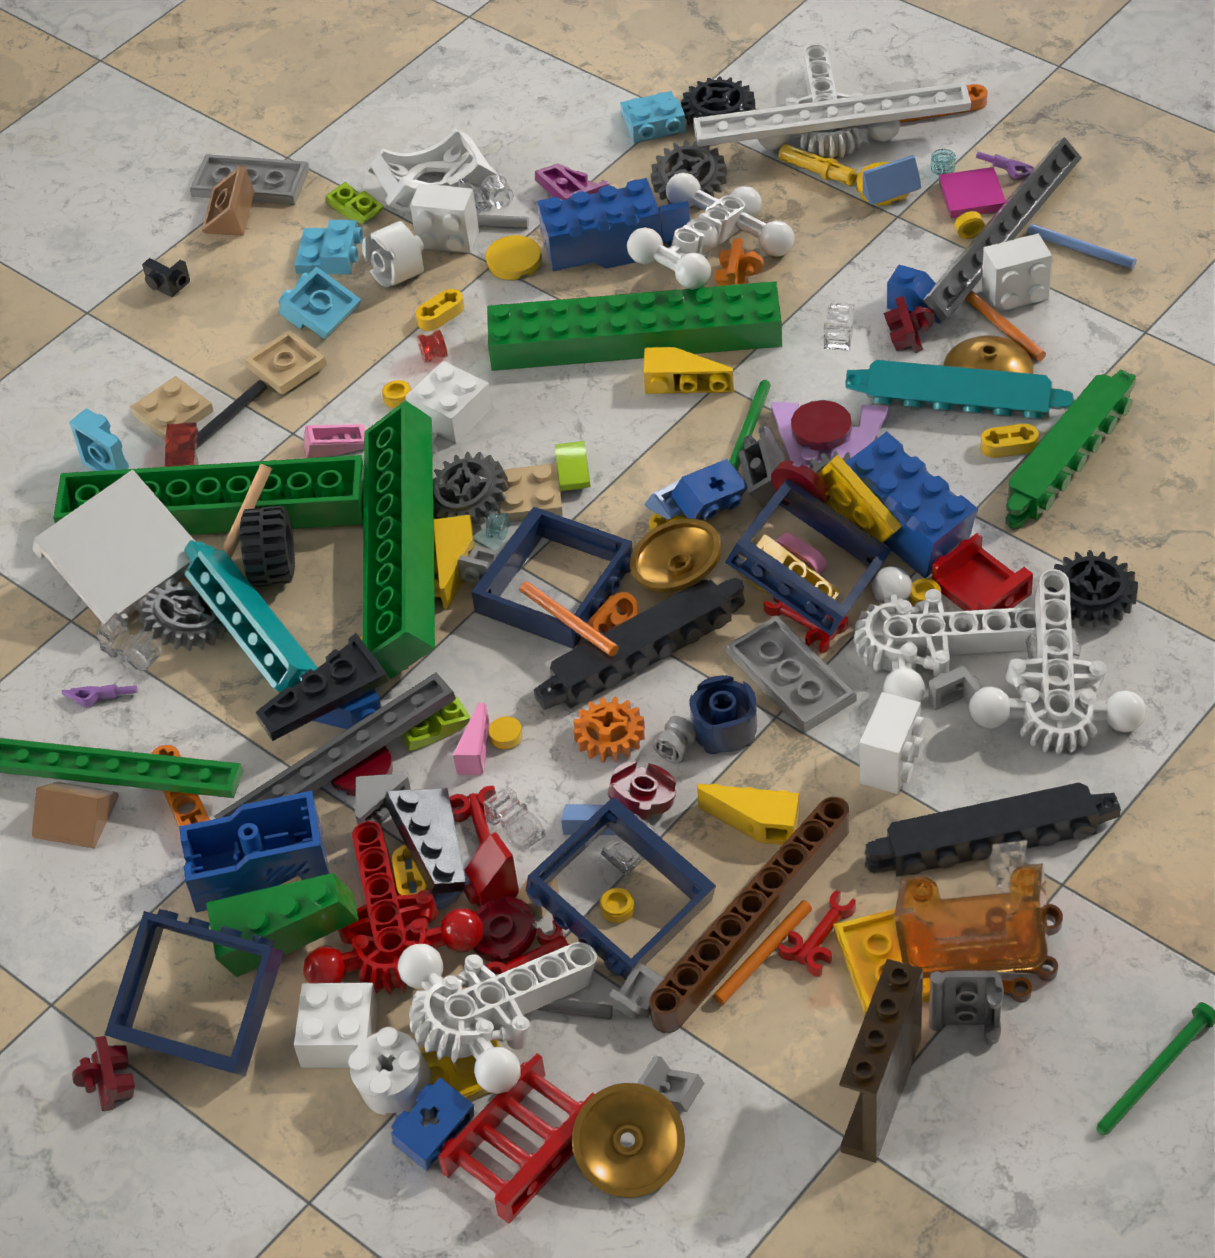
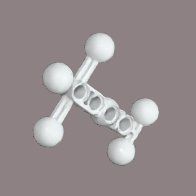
(700, 235)

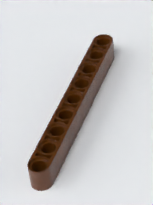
(804, 849)

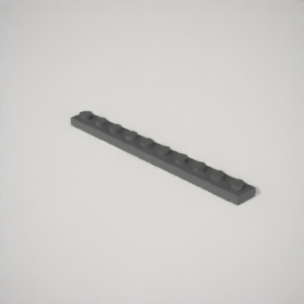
(1003, 227)

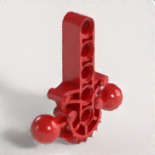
(388, 923)

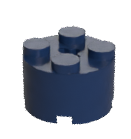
(723, 714)

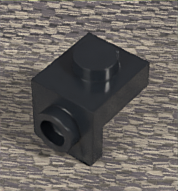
(164, 278)

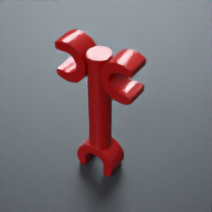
(814, 633)
(474, 806)
(549, 944)
(810, 950)

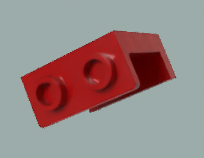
(978, 579)

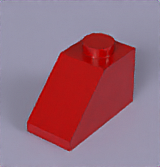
(491, 873)

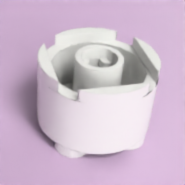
(393, 254)
(389, 1071)

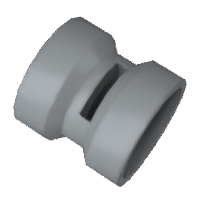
(673, 742)

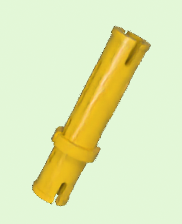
(827, 168)

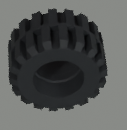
(267, 546)

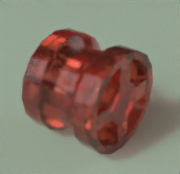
(432, 346)

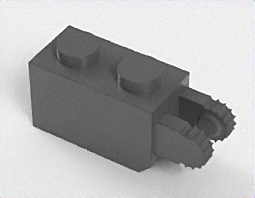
(759, 462)

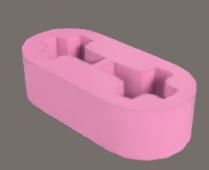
(803, 552)

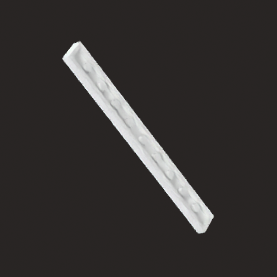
(832, 114)

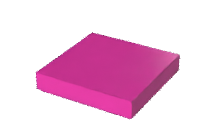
(972, 191)

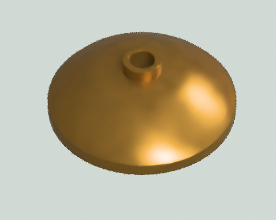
(990, 354)
(676, 555)
(656, 1147)

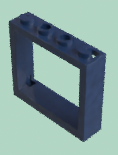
(565, 531)
(787, 584)
(653, 850)
(136, 977)

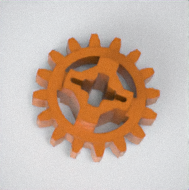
(609, 729)

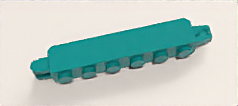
(958, 387)
(247, 616)

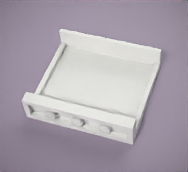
(117, 548)

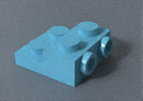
(653, 116)
(329, 248)
(318, 303)
(95, 442)

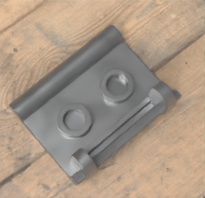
(967, 1000)

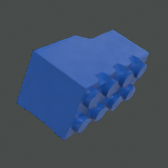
(597, 224)
(922, 503)
(253, 848)

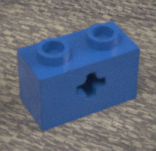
(709, 491)
(425, 1143)

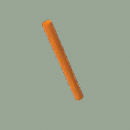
(1005, 326)
(569, 618)
(763, 951)

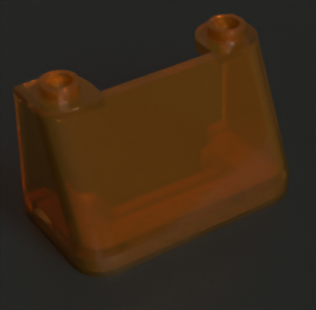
(974, 931)

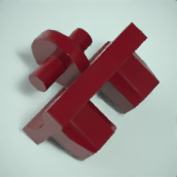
(919, 320)
(101, 1073)

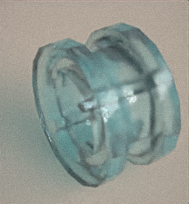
(943, 161)
(497, 525)

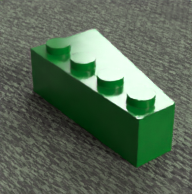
(284, 913)

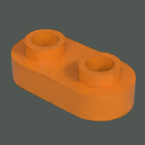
(607, 614)

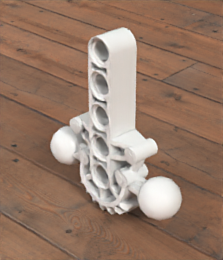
(821, 87)
(902, 636)
(992, 706)
(490, 1007)

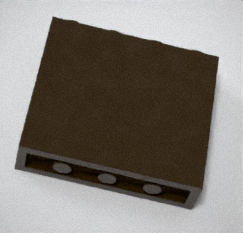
(883, 1057)

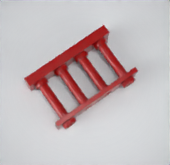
(535, 1168)

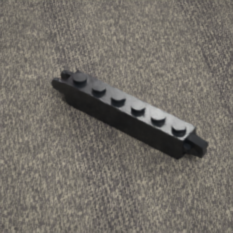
(641, 642)
(971, 830)

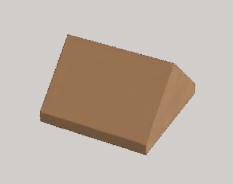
(229, 204)
(71, 813)

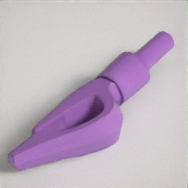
(1009, 165)
(90, 695)

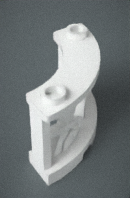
(400, 170)

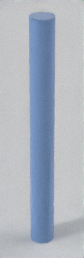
(1082, 246)

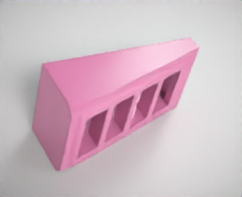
(328, 441)
(472, 747)

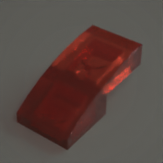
(181, 444)

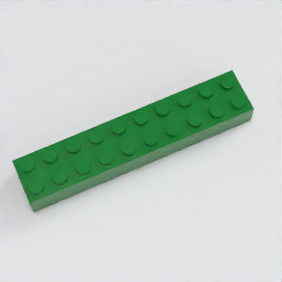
(626, 324)
(210, 495)
(398, 539)

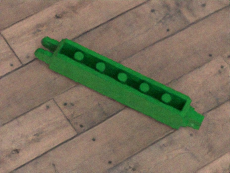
(1068, 446)

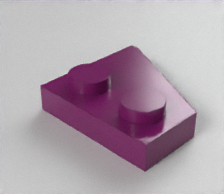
(563, 182)

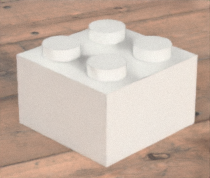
(445, 217)
(1016, 272)
(452, 400)
(891, 743)
(333, 1022)

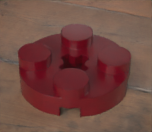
(643, 789)

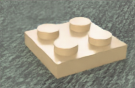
(285, 362)
(171, 404)
(531, 488)

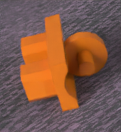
(737, 265)

